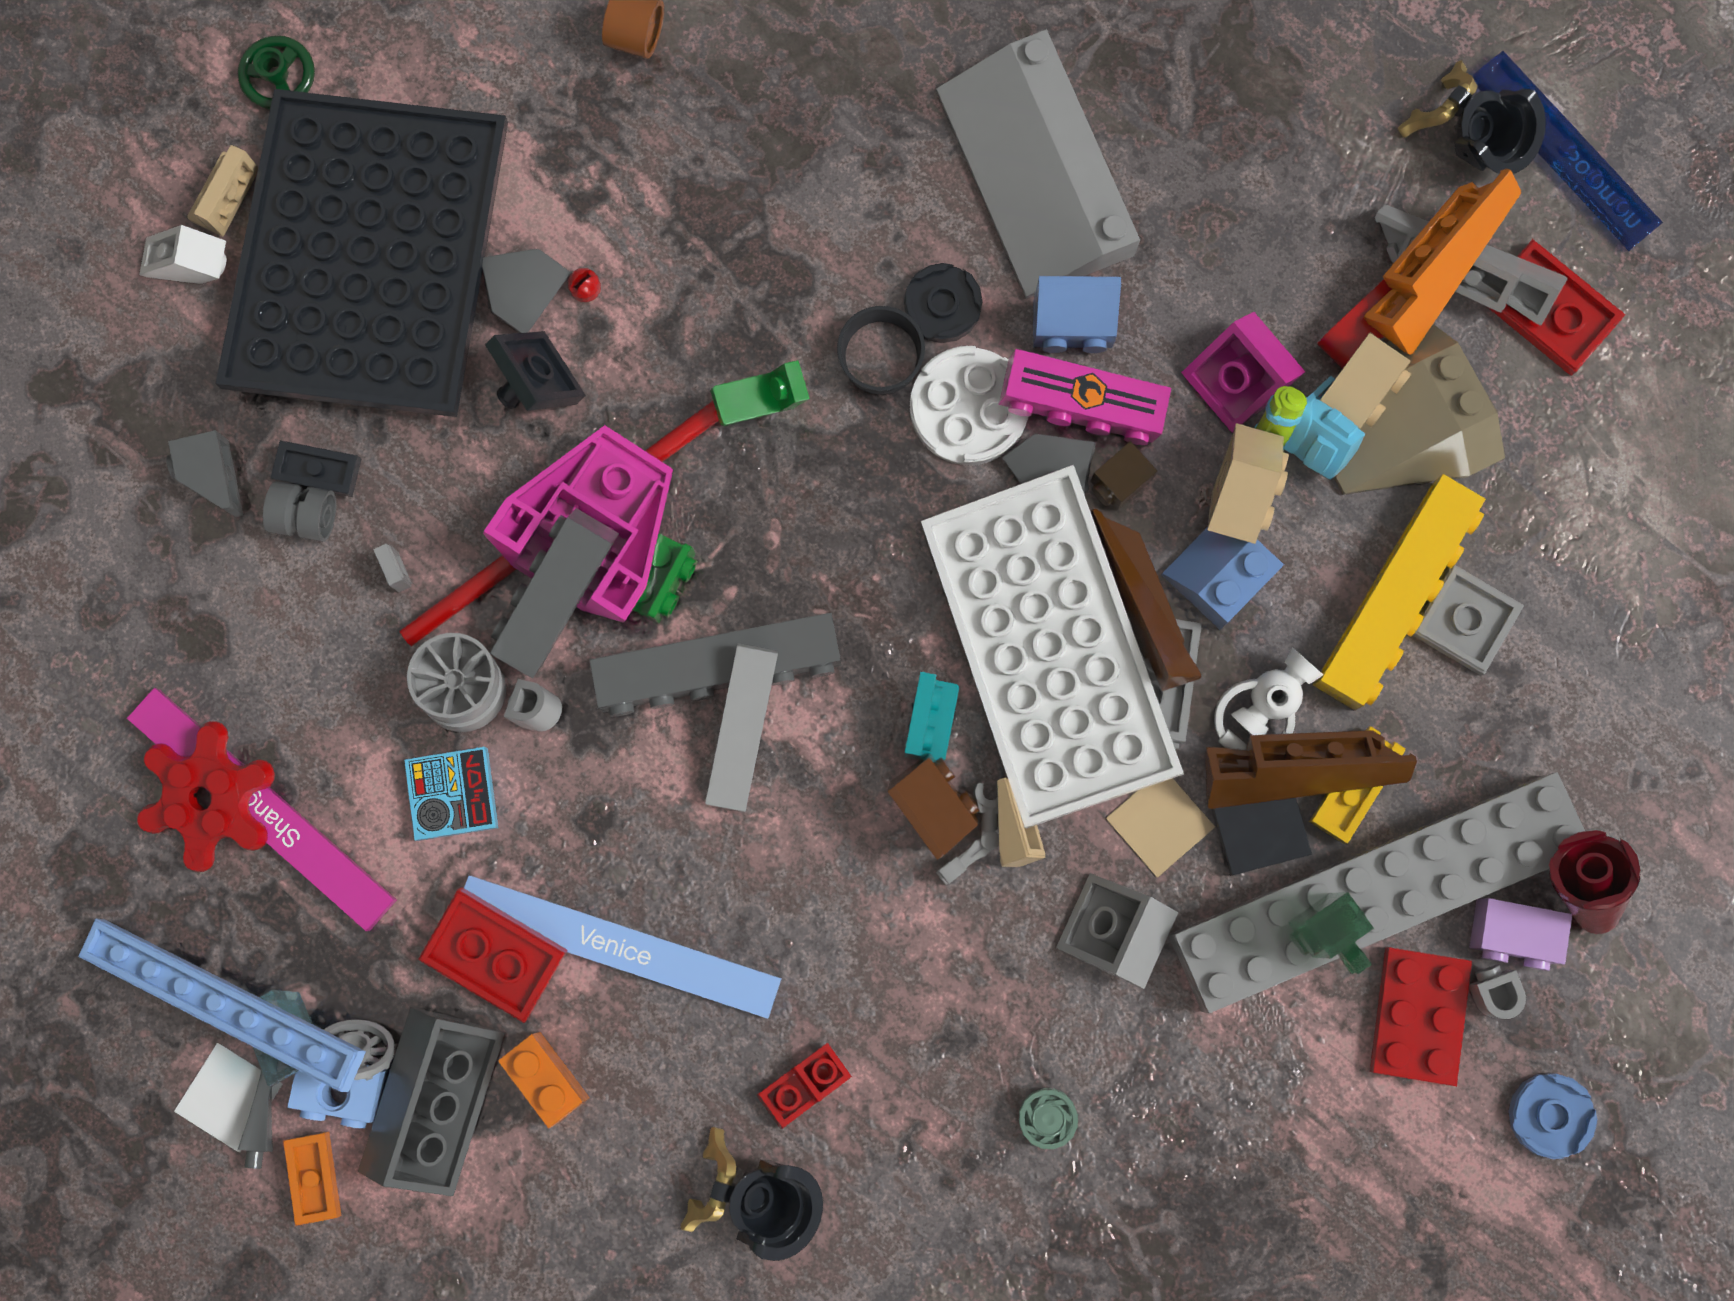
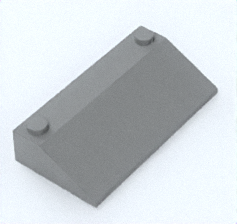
(1038, 164)

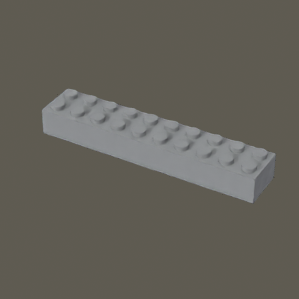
(1391, 884)

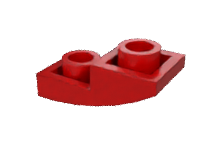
(804, 1086)

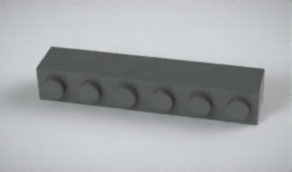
(706, 664)

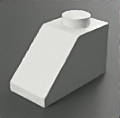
(183, 256)

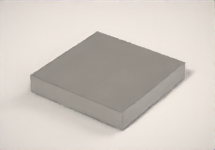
(1468, 620)

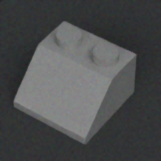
(1117, 930)

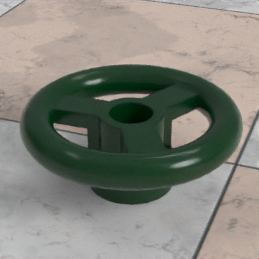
(265, 57)

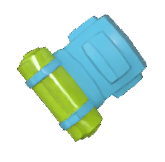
(1312, 429)

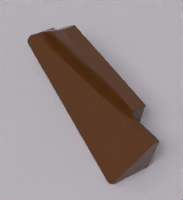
(1146, 604)
(1302, 766)

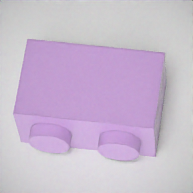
(1521, 932)

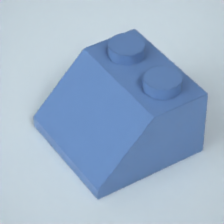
(1076, 313)
(1221, 574)

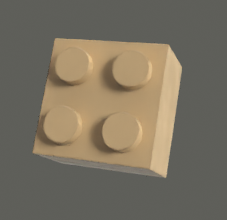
(1247, 484)

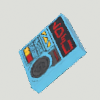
(451, 793)

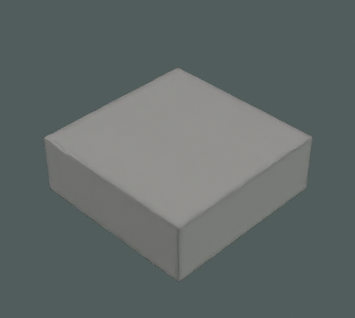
(393, 567)

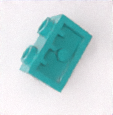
(931, 718)

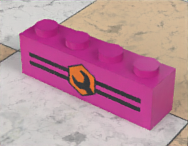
(1084, 397)

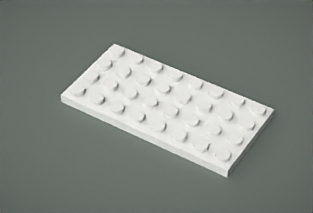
(1051, 648)

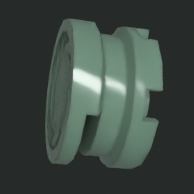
(1048, 1118)

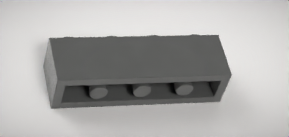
(553, 592)

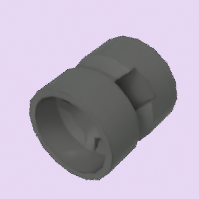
(292, 510)

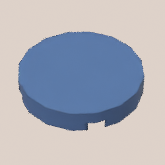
(1552, 1115)

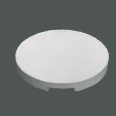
(959, 407)

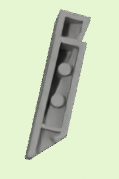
(1494, 277)

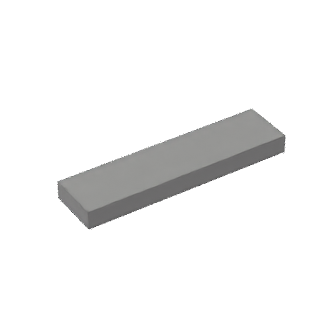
(741, 727)

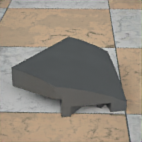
(521, 286)
(1048, 454)

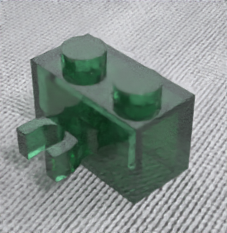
(1332, 929)

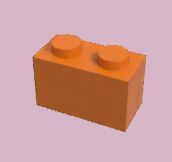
(544, 1079)

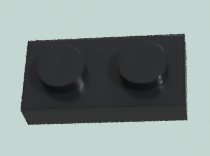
(316, 468)

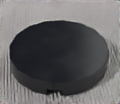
(943, 302)

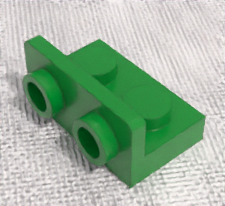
(669, 566)

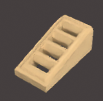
(1016, 843)

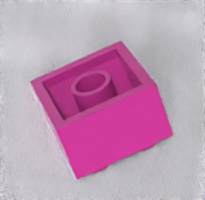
(1242, 370)

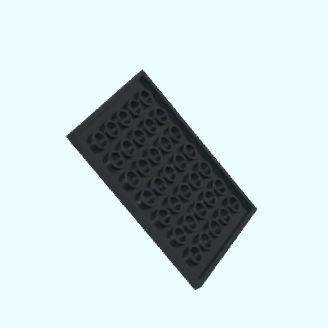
(371, 226)

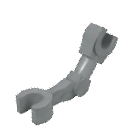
(979, 848)

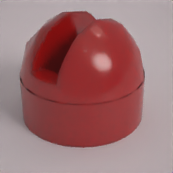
(588, 289)

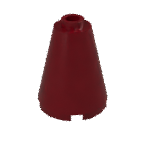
(1595, 878)

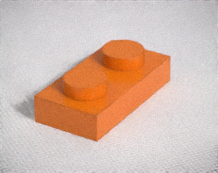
(312, 1178)

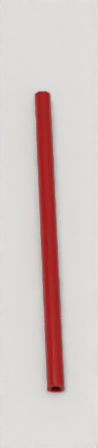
(502, 568)

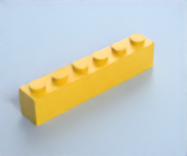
(1399, 593)

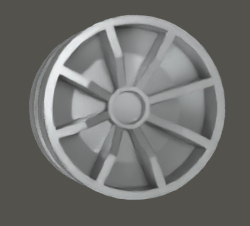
(456, 682)

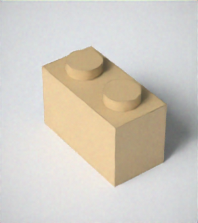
(1366, 381)

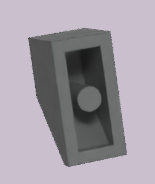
(207, 468)

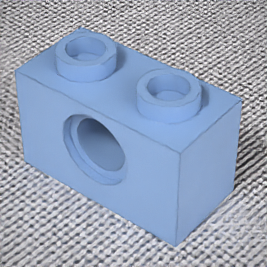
(356, 1111)

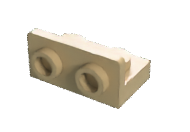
(224, 191)

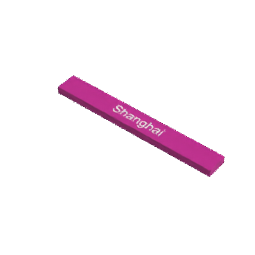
(286, 828)

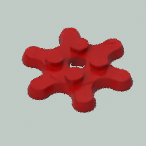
(229, 790)

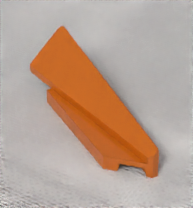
(1440, 259)

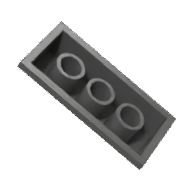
(430, 1103)

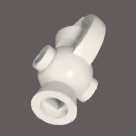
(1264, 707)

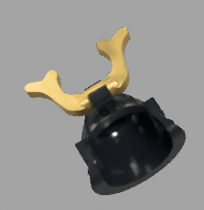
(1491, 127)
(770, 1206)

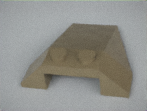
(1430, 426)

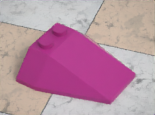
(611, 484)

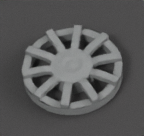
(363, 1042)

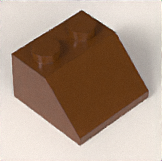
(934, 804)

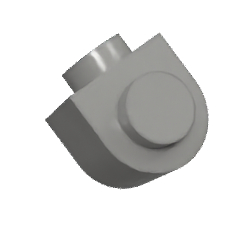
(533, 707)
(1498, 992)

